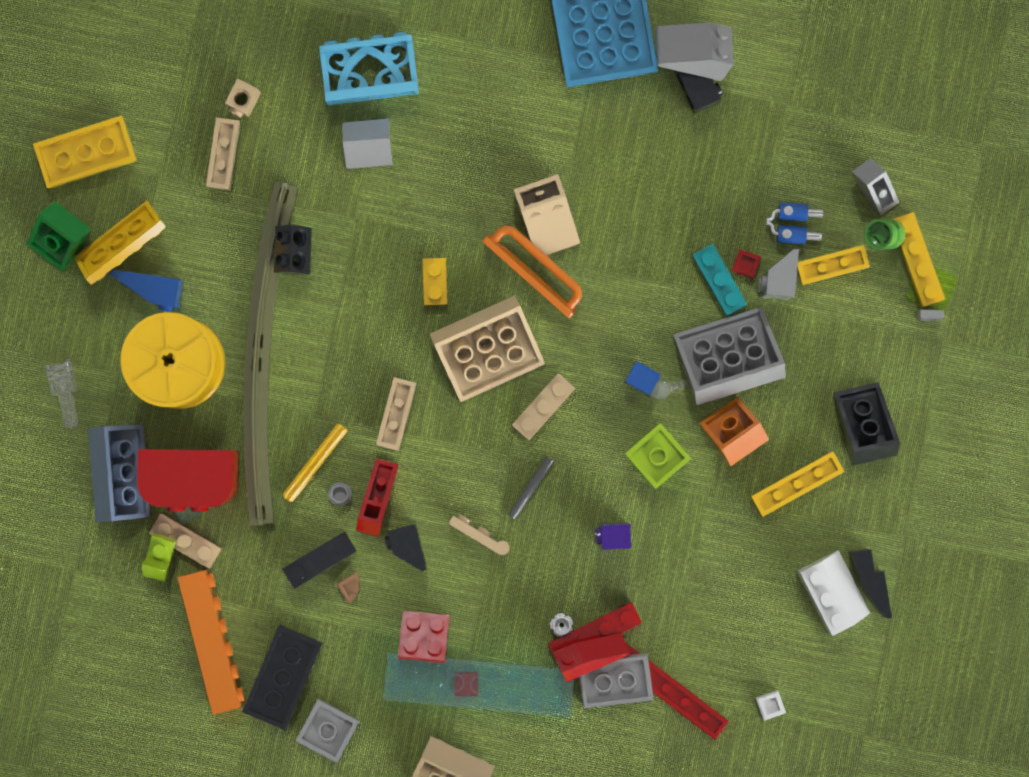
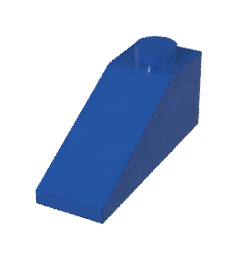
(157, 290)

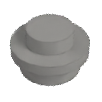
(340, 493)

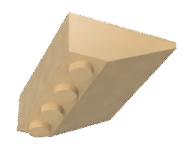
(487, 348)

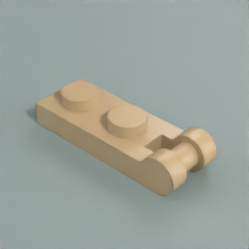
(481, 534)

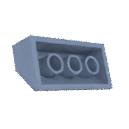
(115, 472)

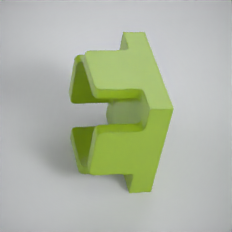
(657, 456)

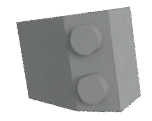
(696, 49)

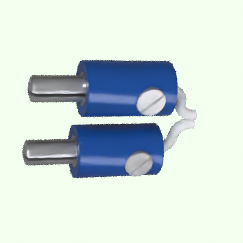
(795, 212)

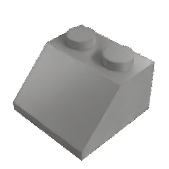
(780, 279)

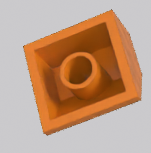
(734, 431)

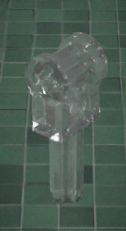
(63, 385)

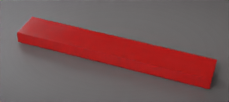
(685, 701)

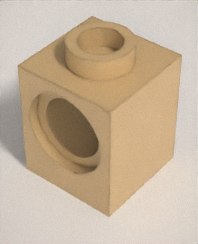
(242, 88)

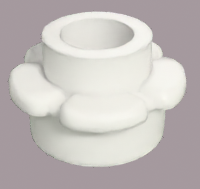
(561, 618)

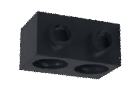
(292, 249)

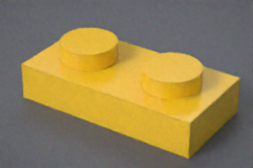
(435, 281)

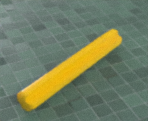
(314, 462)

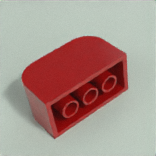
(187, 478)

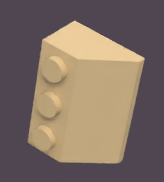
(447, 761)

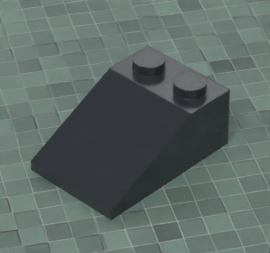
(866, 424)

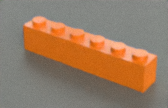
(210, 641)

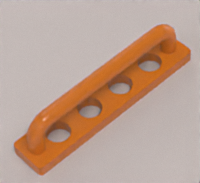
(529, 275)

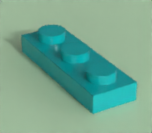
(719, 279)

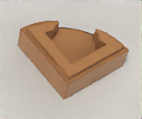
(350, 587)

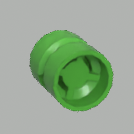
(884, 234)

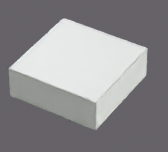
(770, 705)

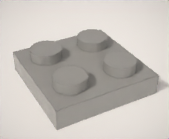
(327, 730)

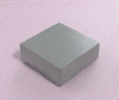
(929, 315)

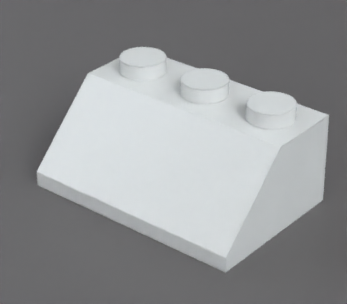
(833, 593)

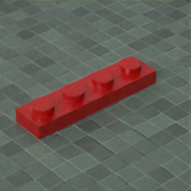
(612, 623)

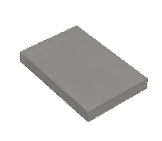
(618, 682)

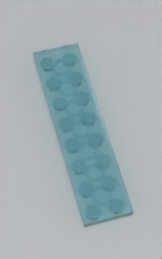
(479, 685)

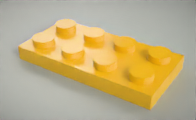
(85, 152)
(119, 242)

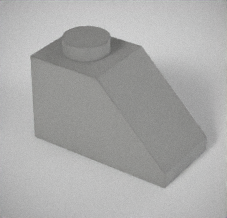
(876, 186)

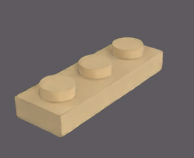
(223, 154)
(543, 406)
(396, 413)
(187, 541)

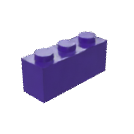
(613, 535)

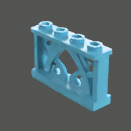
(345, 92)

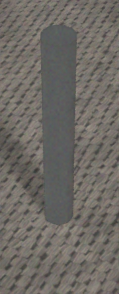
(530, 488)

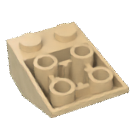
(547, 215)

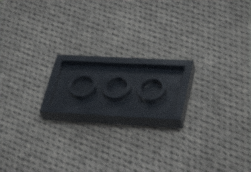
(282, 677)

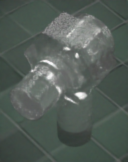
(664, 388)

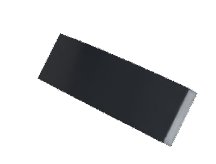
(871, 581)

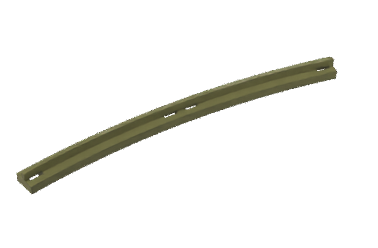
(255, 382)

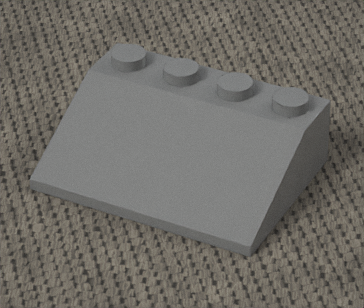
(730, 356)

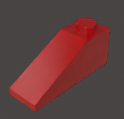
(377, 497)
(590, 655)

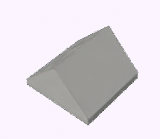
(367, 143)

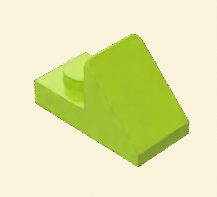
(158, 557)

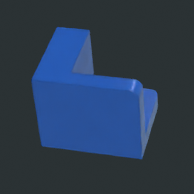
(642, 378)

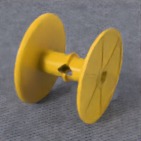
(150, 354)

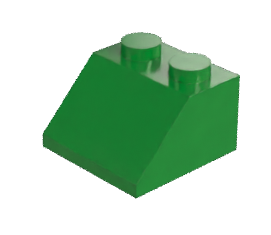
(58, 235)

